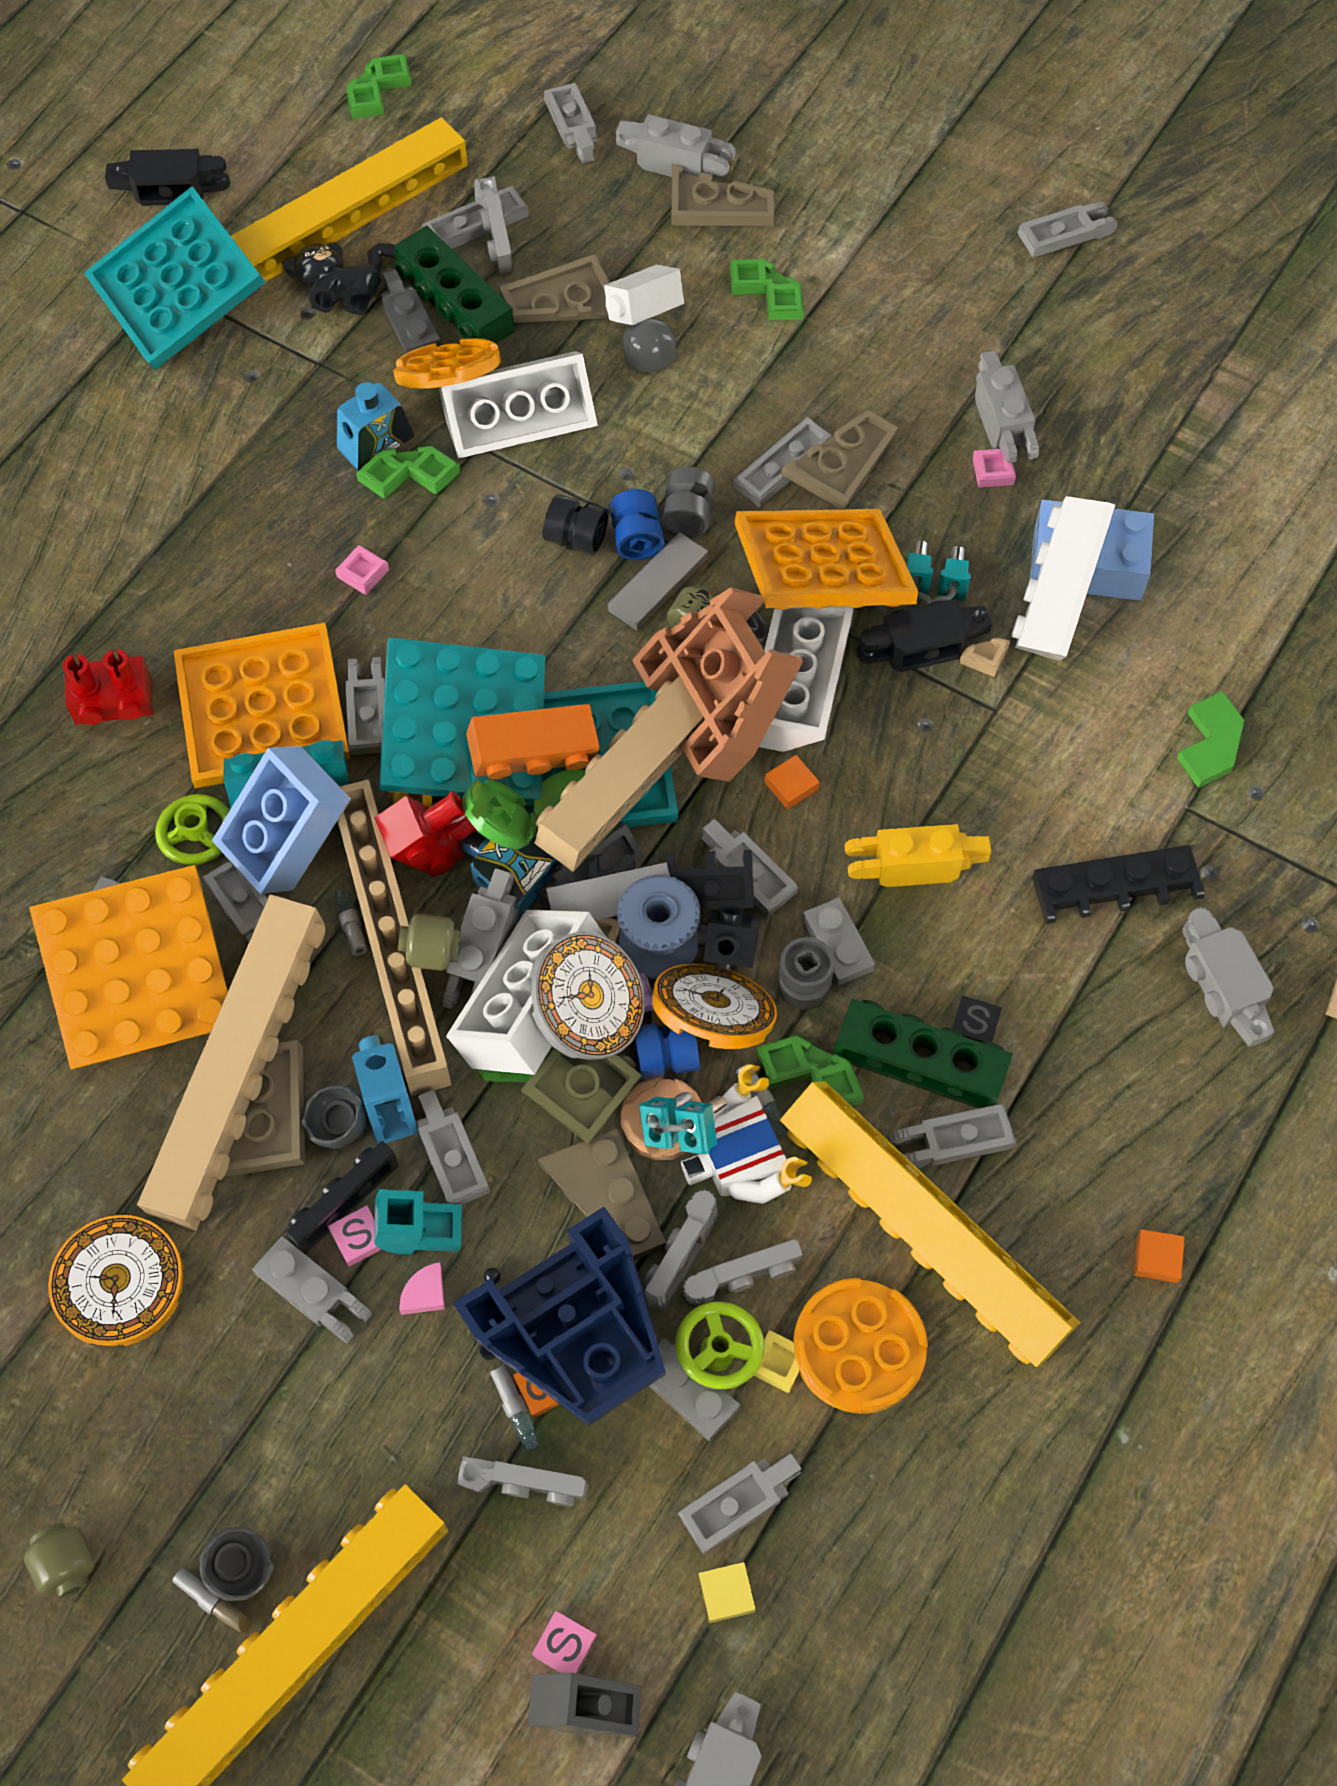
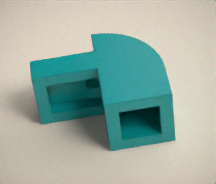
(410, 1225)

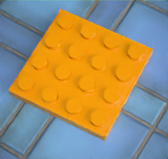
(825, 558)
(257, 696)
(131, 966)

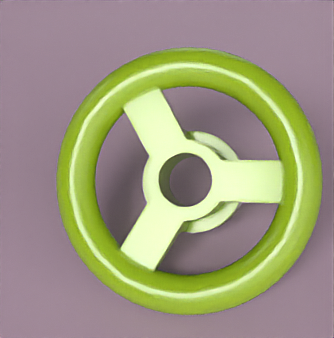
(187, 812)
(714, 1360)

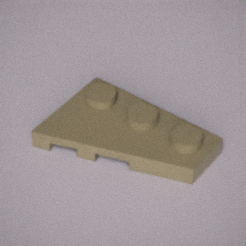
(714, 203)
(560, 293)
(844, 460)
(273, 1120)
(604, 1176)

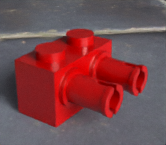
(107, 688)
(425, 835)

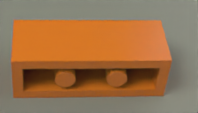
(532, 741)

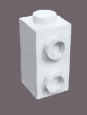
(644, 294)

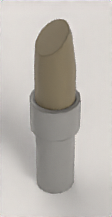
(209, 1602)

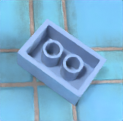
(1124, 556)
(280, 819)

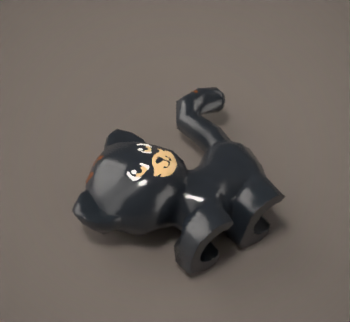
(330, 281)

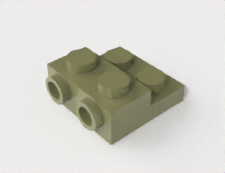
(582, 1090)

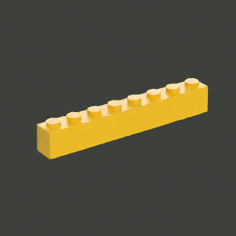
(354, 197)
(930, 1223)
(292, 1647)

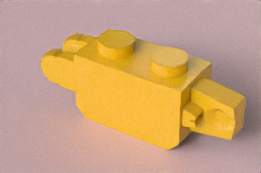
(917, 855)

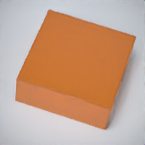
(791, 782)
(1159, 1256)

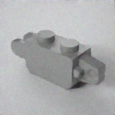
(669, 142)
(1004, 408)
(484, 932)
(1229, 976)
(726, 1751)

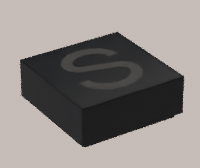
(977, 1019)

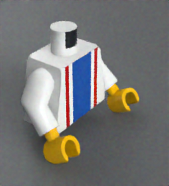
(747, 1153)

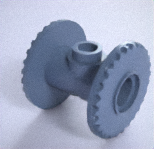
(659, 924)

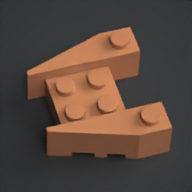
(726, 676)

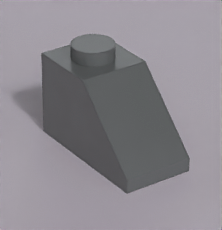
(584, 1705)

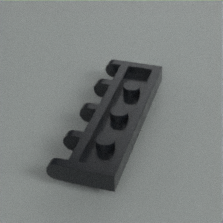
(1117, 880)
(712, 885)

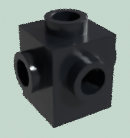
(729, 938)

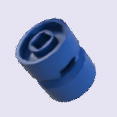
(636, 524)
(664, 1049)

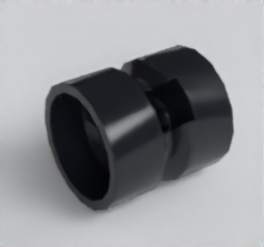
(575, 524)

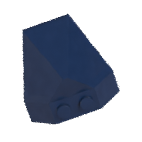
(573, 1322)

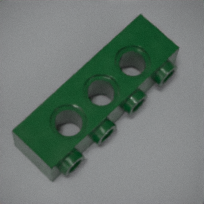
(453, 287)
(935, 1073)

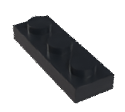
(341, 1196)

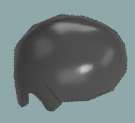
(649, 345)
(335, 1117)
(235, 1564)

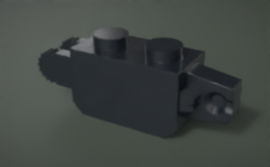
(164, 175)
(923, 635)

